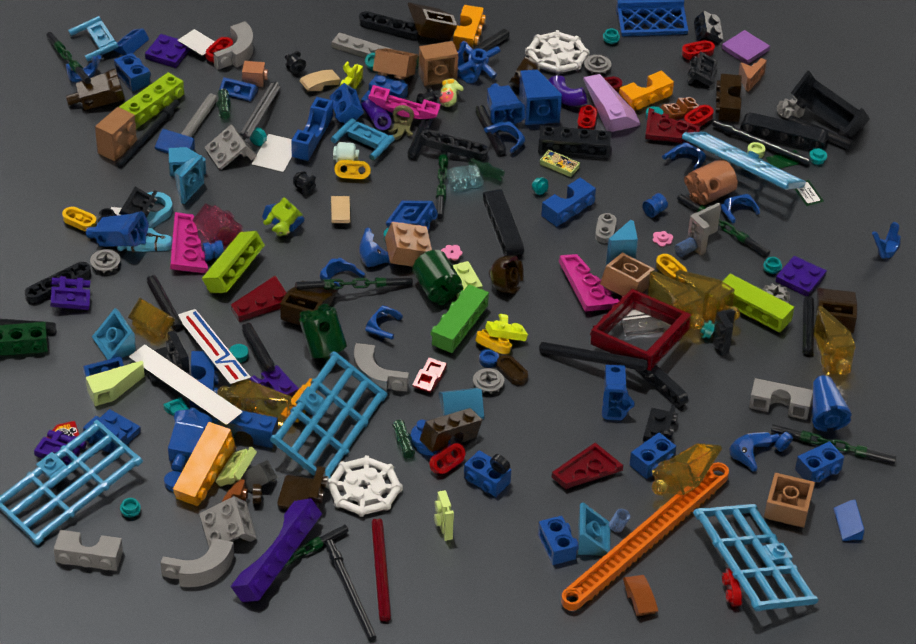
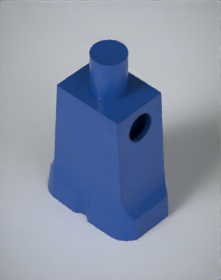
(504, 105)
(120, 230)
(616, 397)
(185, 436)

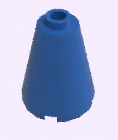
(828, 406)

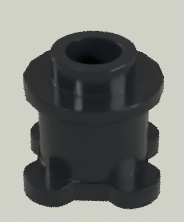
(294, 62)
(430, 95)
(305, 182)

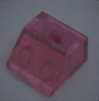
(217, 224)

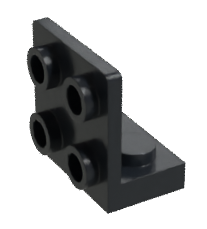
(174, 353)

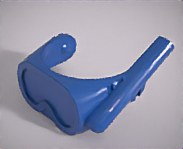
(89, 69)
(468, 76)
(510, 128)
(686, 148)
(745, 199)
(889, 246)
(338, 265)
(372, 326)

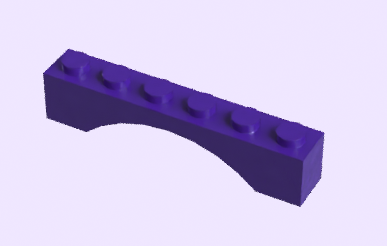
(257, 578)

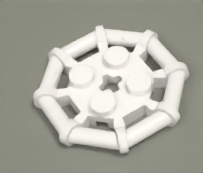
(566, 52)
(368, 477)

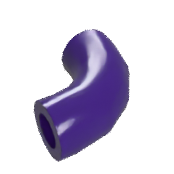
(570, 96)
(377, 114)

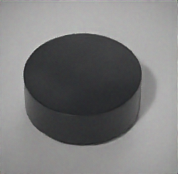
(499, 464)

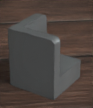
(259, 474)

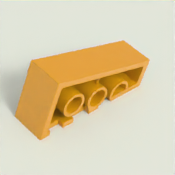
(205, 464)

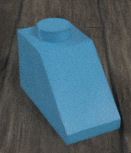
(179, 156)

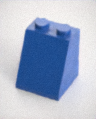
(540, 98)

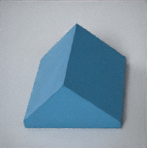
(623, 241)
(115, 337)
(462, 399)
(592, 532)

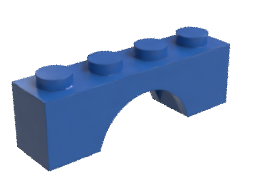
(305, 141)

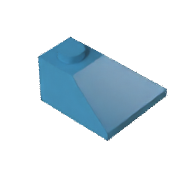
(189, 178)

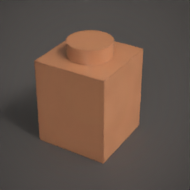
(254, 73)

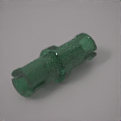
(224, 103)
(488, 170)
(403, 439)

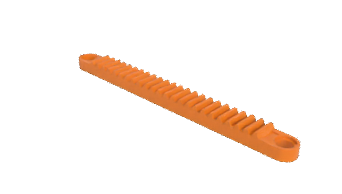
(642, 539)

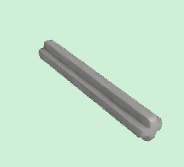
(200, 115)

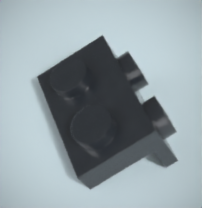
(709, 27)
(139, 201)
(723, 330)

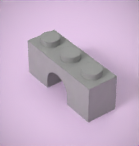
(795, 398)
(103, 555)

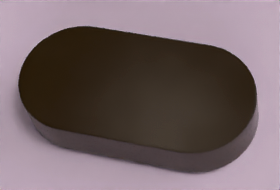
(512, 370)

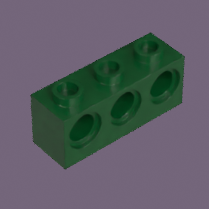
(23, 338)

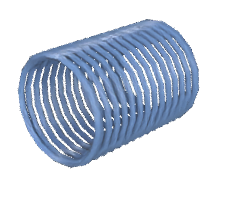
(685, 246)
(622, 523)

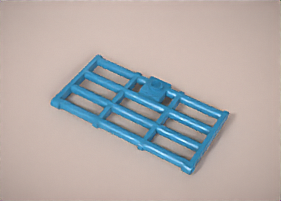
(745, 160)
(317, 406)
(56, 470)
(771, 555)

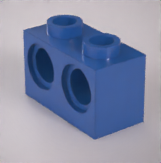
(132, 72)
(346, 103)
(651, 453)
(819, 463)
(480, 472)
(557, 540)

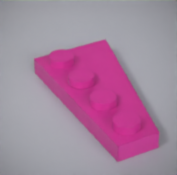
(186, 245)
(585, 285)

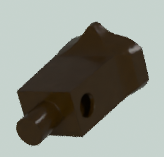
(99, 92)

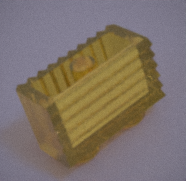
(151, 318)

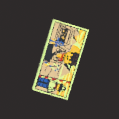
(559, 163)

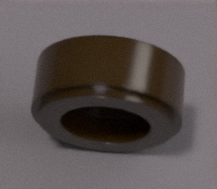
(257, 493)

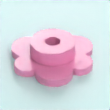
(662, 238)
(452, 252)

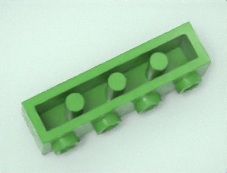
(459, 318)

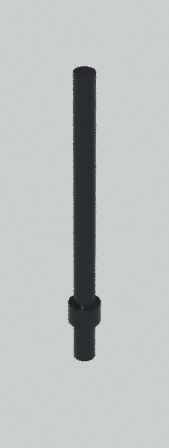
(166, 113)
(730, 129)
(337, 560)

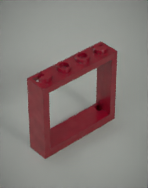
(634, 299)

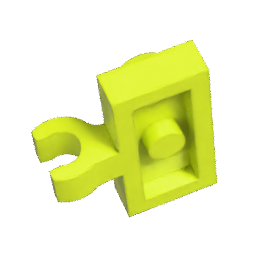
(354, 75)
(504, 330)

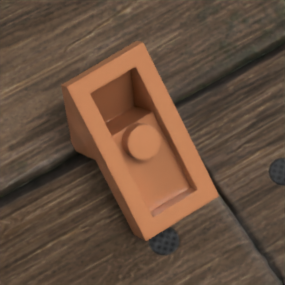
(752, 74)

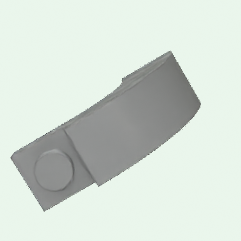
(240, 51)
(386, 379)
(201, 570)

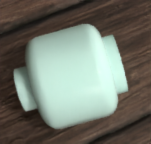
(345, 151)

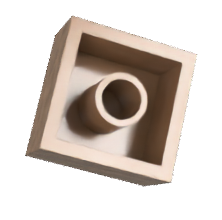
(395, 63)
(438, 63)
(116, 134)
(406, 243)
(626, 274)
(789, 500)

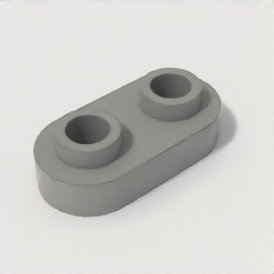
(605, 227)

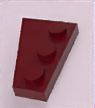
(667, 129)
(260, 300)
(586, 466)

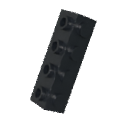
(575, 141)

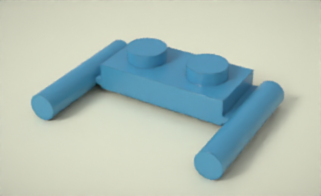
(99, 34)
(365, 135)

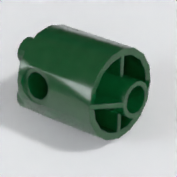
(437, 276)
(322, 331)

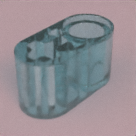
(465, 178)

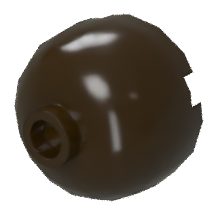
(527, 63)
(506, 274)

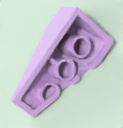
(612, 108)

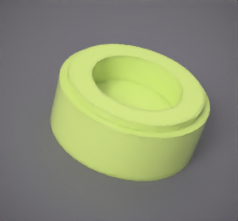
(757, 148)

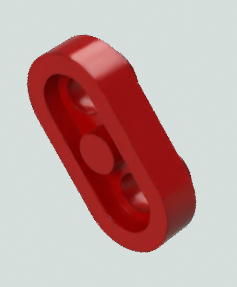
(219, 44)
(693, 49)
(699, 115)
(587, 117)
(446, 460)
(733, 591)

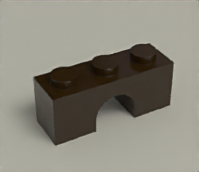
(728, 97)
(461, 424)

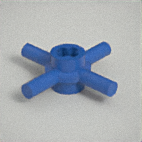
(479, 56)

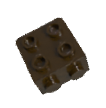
(302, 488)

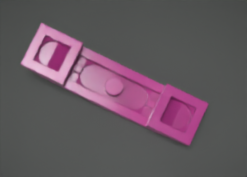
(381, 97)

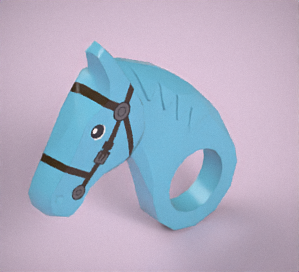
(154, 240)

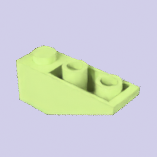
(113, 383)

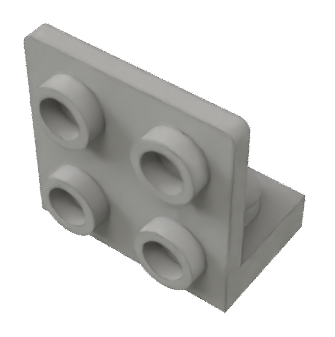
(228, 146)
(702, 225)
(228, 521)

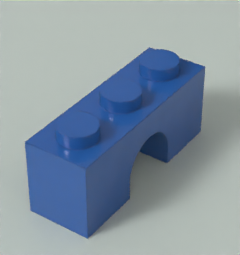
(579, 196)
(204, 370)
(257, 425)

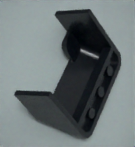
(829, 106)

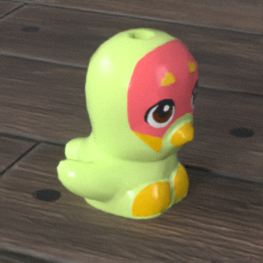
(449, 92)

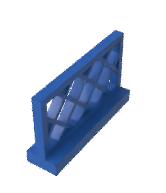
(650, 7)

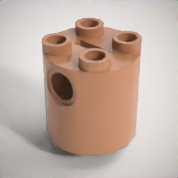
(711, 182)

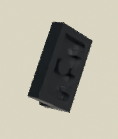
(702, 68)
(660, 422)

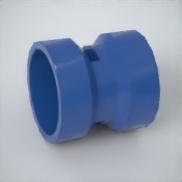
(655, 205)
(212, 250)

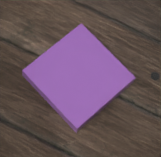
(745, 47)

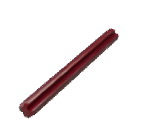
(381, 570)

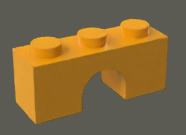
(470, 26)
(658, 88)

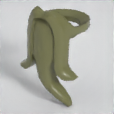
(402, 124)

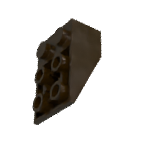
(432, 22)
(302, 300)
(840, 305)

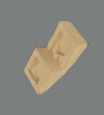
(317, 80)
(340, 209)

